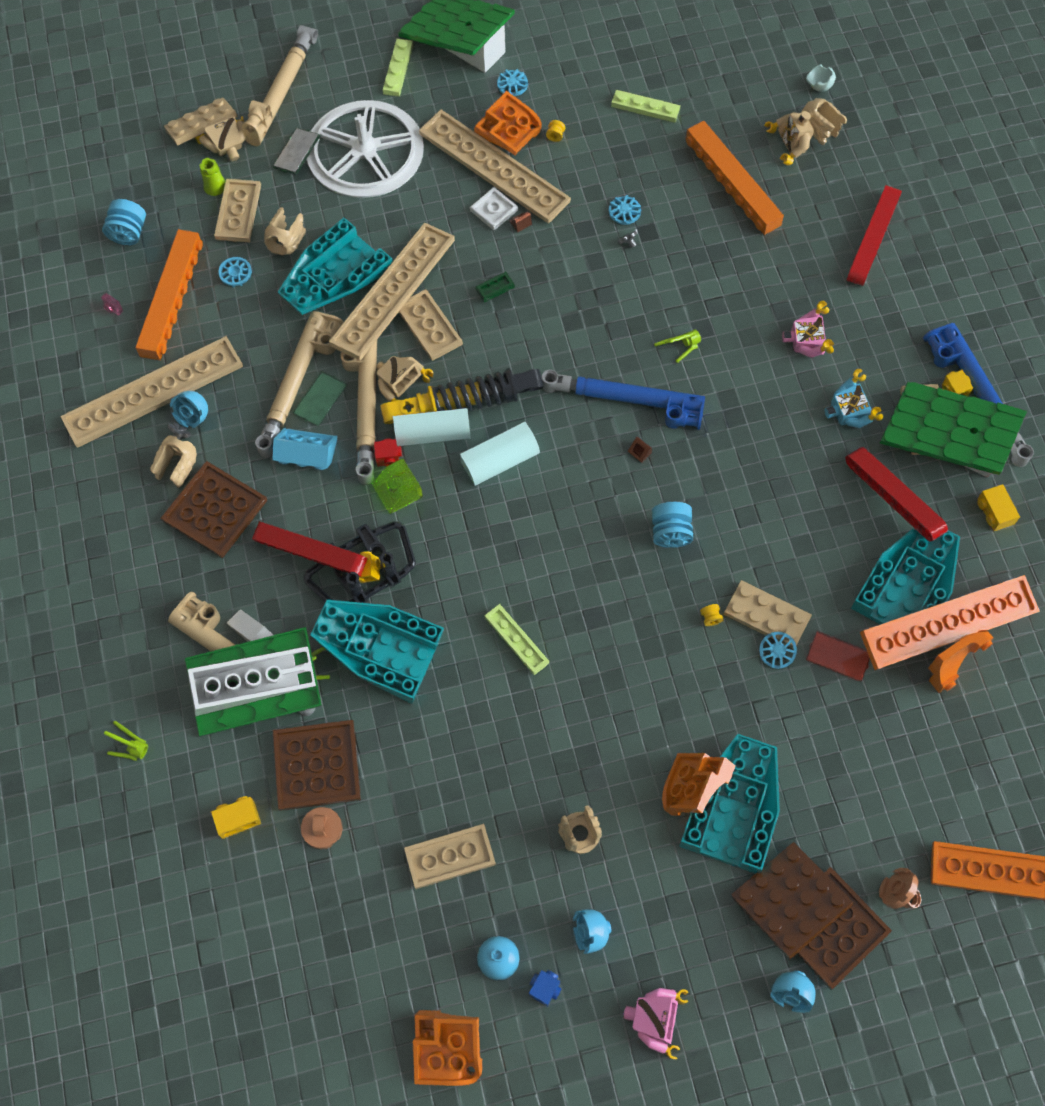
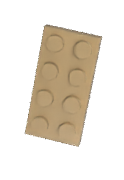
(194, 123)
(237, 210)
(430, 325)
(766, 613)
(449, 856)

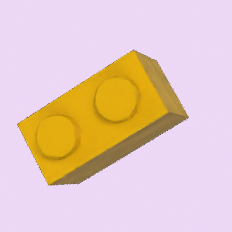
(998, 507)
(236, 817)

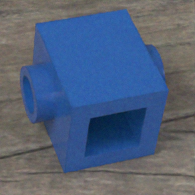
(545, 987)

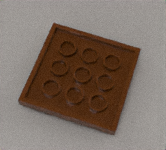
(214, 509)
(316, 765)
(792, 900)
(844, 941)

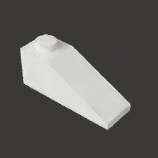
(248, 627)

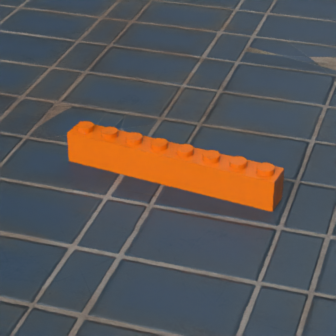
(734, 178)
(169, 295)

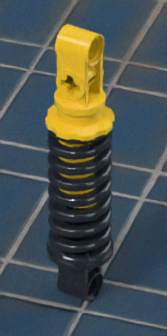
(466, 395)

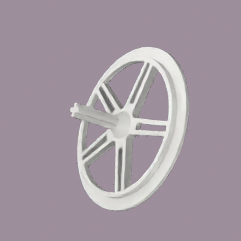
(365, 147)

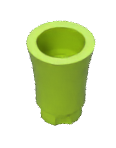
(212, 178)

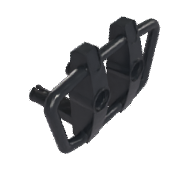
(371, 544)

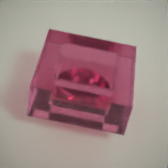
(111, 304)

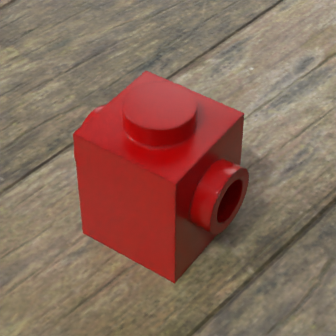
(387, 452)

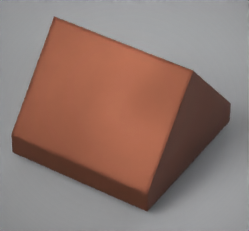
(521, 221)
(640, 449)

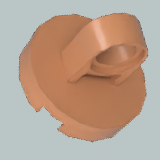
(321, 828)
(900, 890)

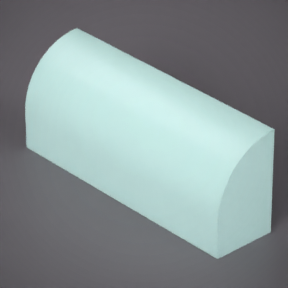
(431, 427)
(499, 453)

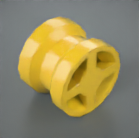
(555, 130)
(711, 615)

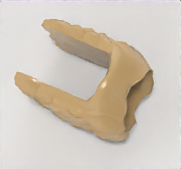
(824, 119)
(289, 239)
(170, 447)
(585, 819)

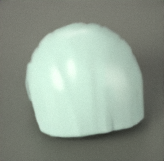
(821, 78)

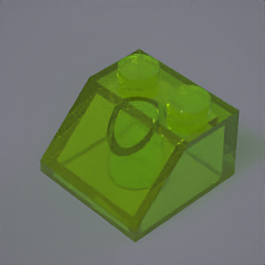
(397, 486)

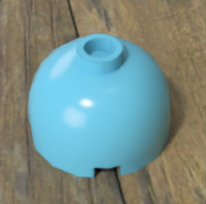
(189, 408)
(591, 930)
(498, 958)
(794, 990)

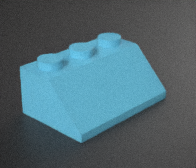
(304, 448)

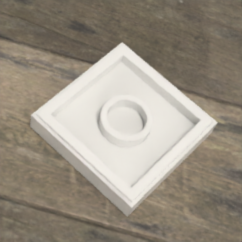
(494, 208)

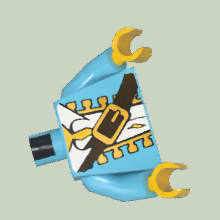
(851, 404)

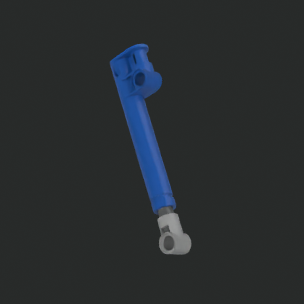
(951, 344)
(685, 406)

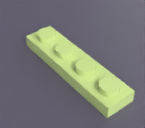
(398, 67)
(645, 106)
(517, 639)

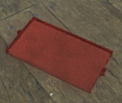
(838, 656)

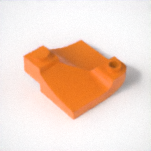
(509, 124)
(948, 662)
(694, 781)
(445, 1049)

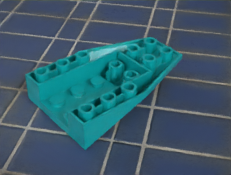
(333, 269)
(909, 577)
(379, 644)
(742, 813)

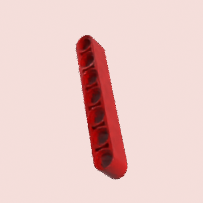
(874, 235)
(896, 494)
(309, 548)

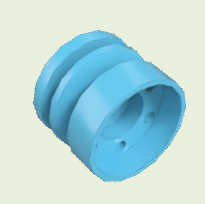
(124, 222)
(672, 524)

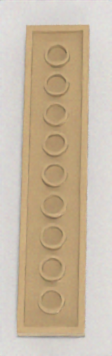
(495, 166)
(391, 291)
(151, 391)

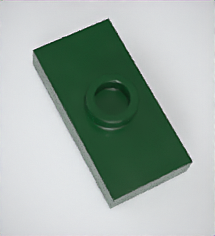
(495, 287)

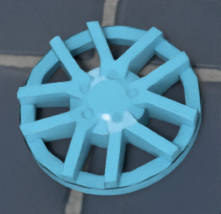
(512, 82)
(624, 210)
(235, 271)
(778, 650)

